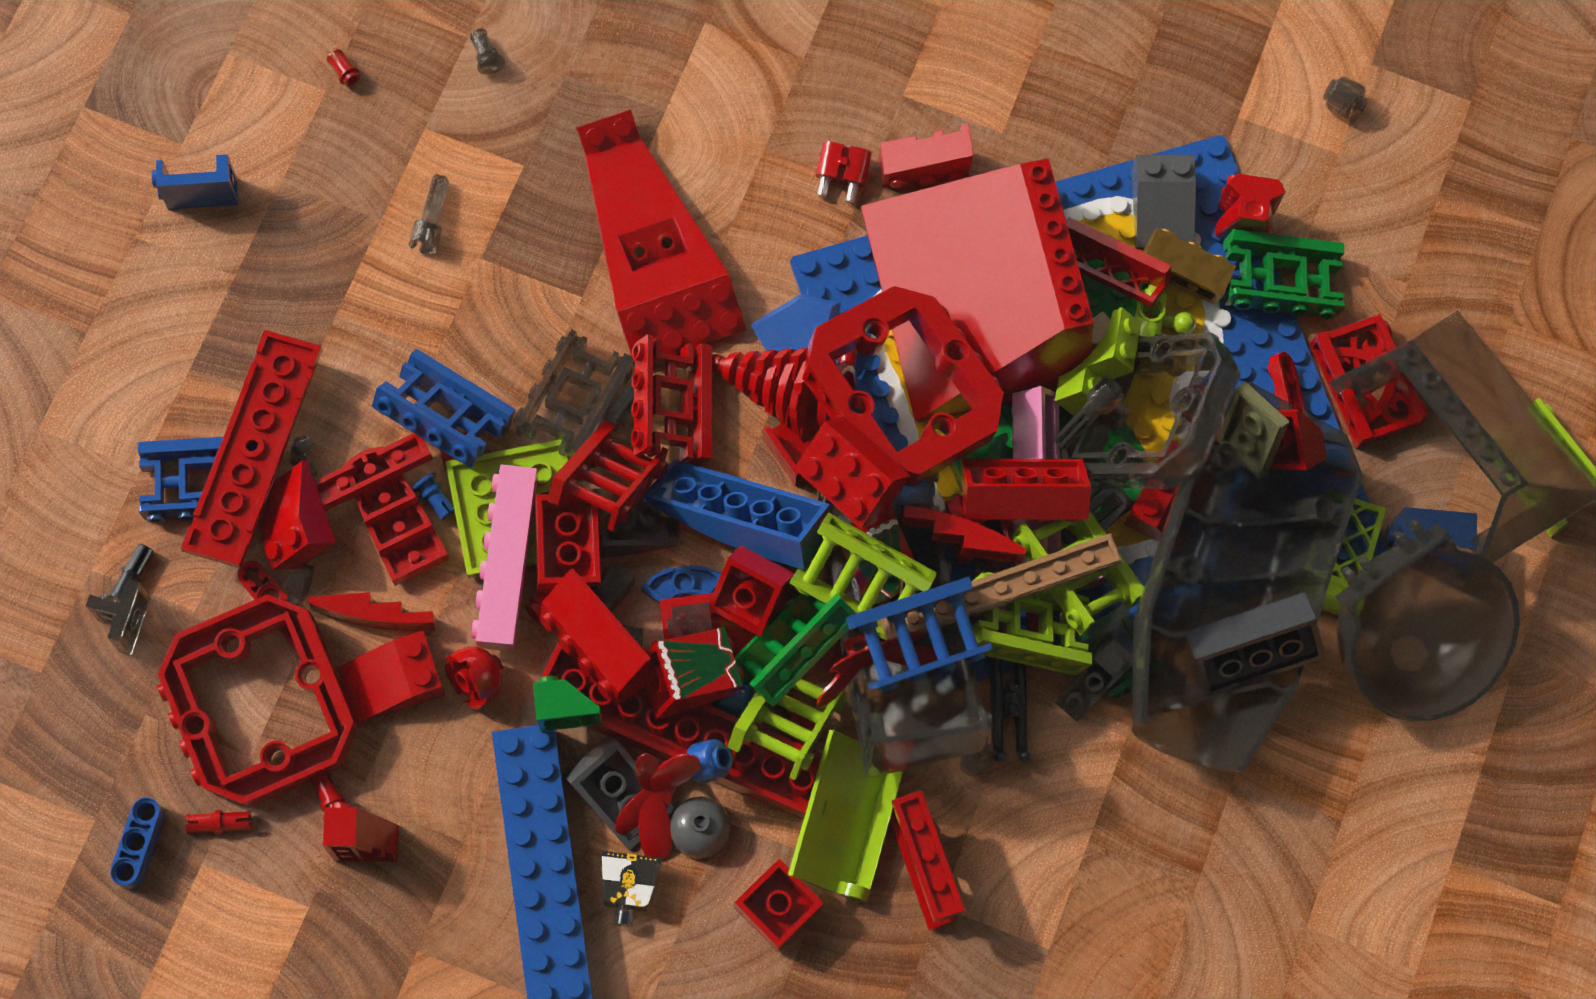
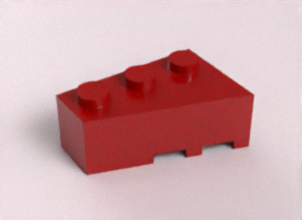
(358, 835)

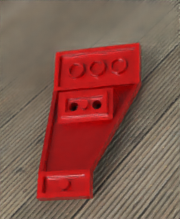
(667, 291)

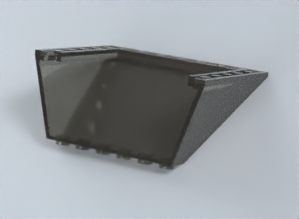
(1492, 422)

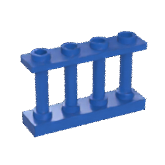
(897, 613)

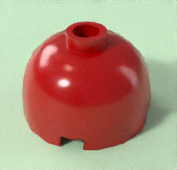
(475, 674)

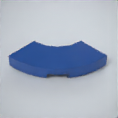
(681, 582)

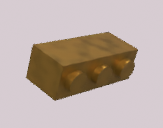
(1191, 266)

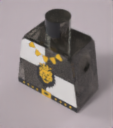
(628, 884)

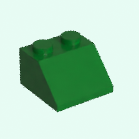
(563, 706)

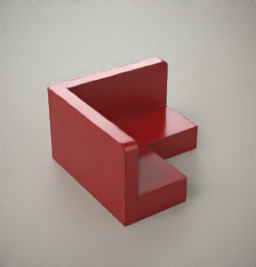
(786, 448)

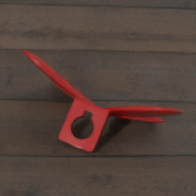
(852, 664)
(650, 805)

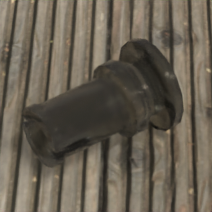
(487, 57)

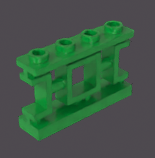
(1288, 253)

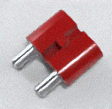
(842, 165)

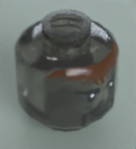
(1345, 97)

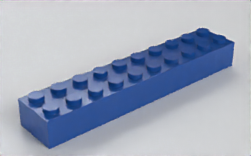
(541, 864)

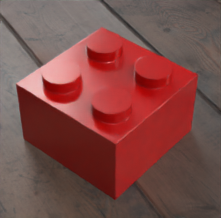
(778, 905)

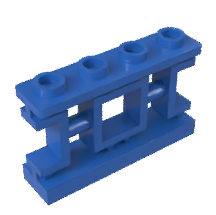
(451, 391)
(191, 454)

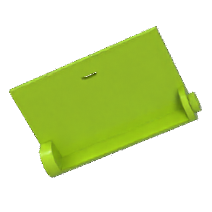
(844, 822)

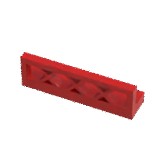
(1118, 258)

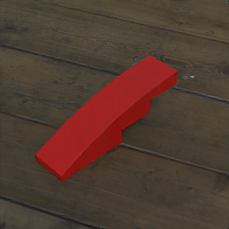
(975, 539)
(360, 610)

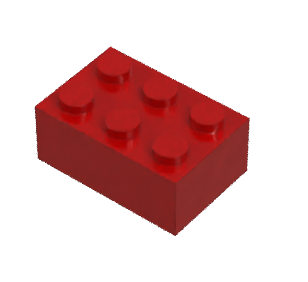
(851, 472)

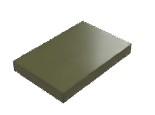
(1253, 429)

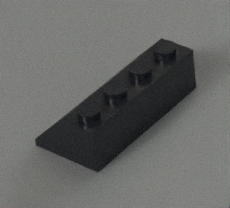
(1256, 644)

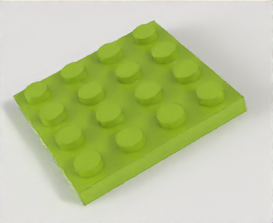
(473, 493)

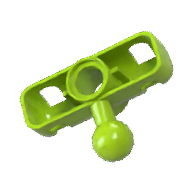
(1182, 322)

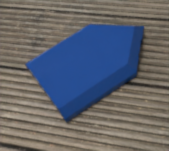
(794, 322)

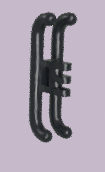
(1009, 703)

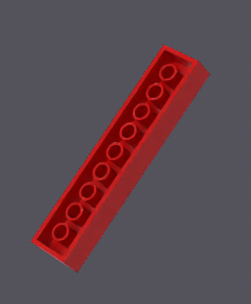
(753, 770)

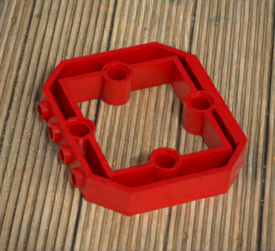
(943, 339)
(209, 641)

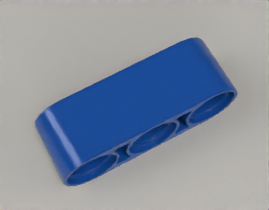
(136, 828)

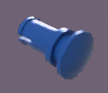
(434, 496)

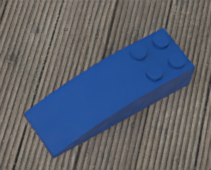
(741, 512)

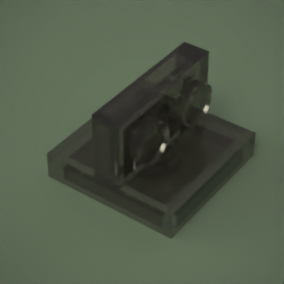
(123, 616)

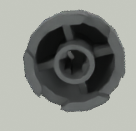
(713, 832)

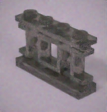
(552, 385)

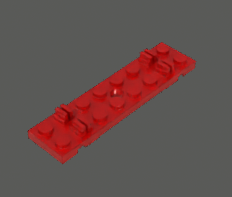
(243, 478)

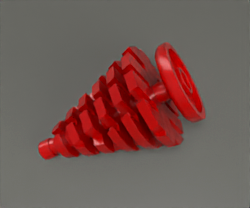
(777, 384)

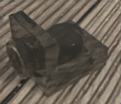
(689, 620)

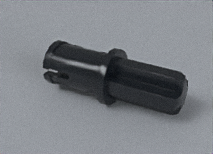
(133, 569)

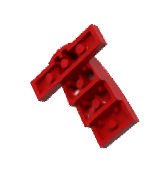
(389, 505)

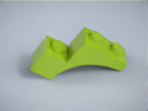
(1111, 357)

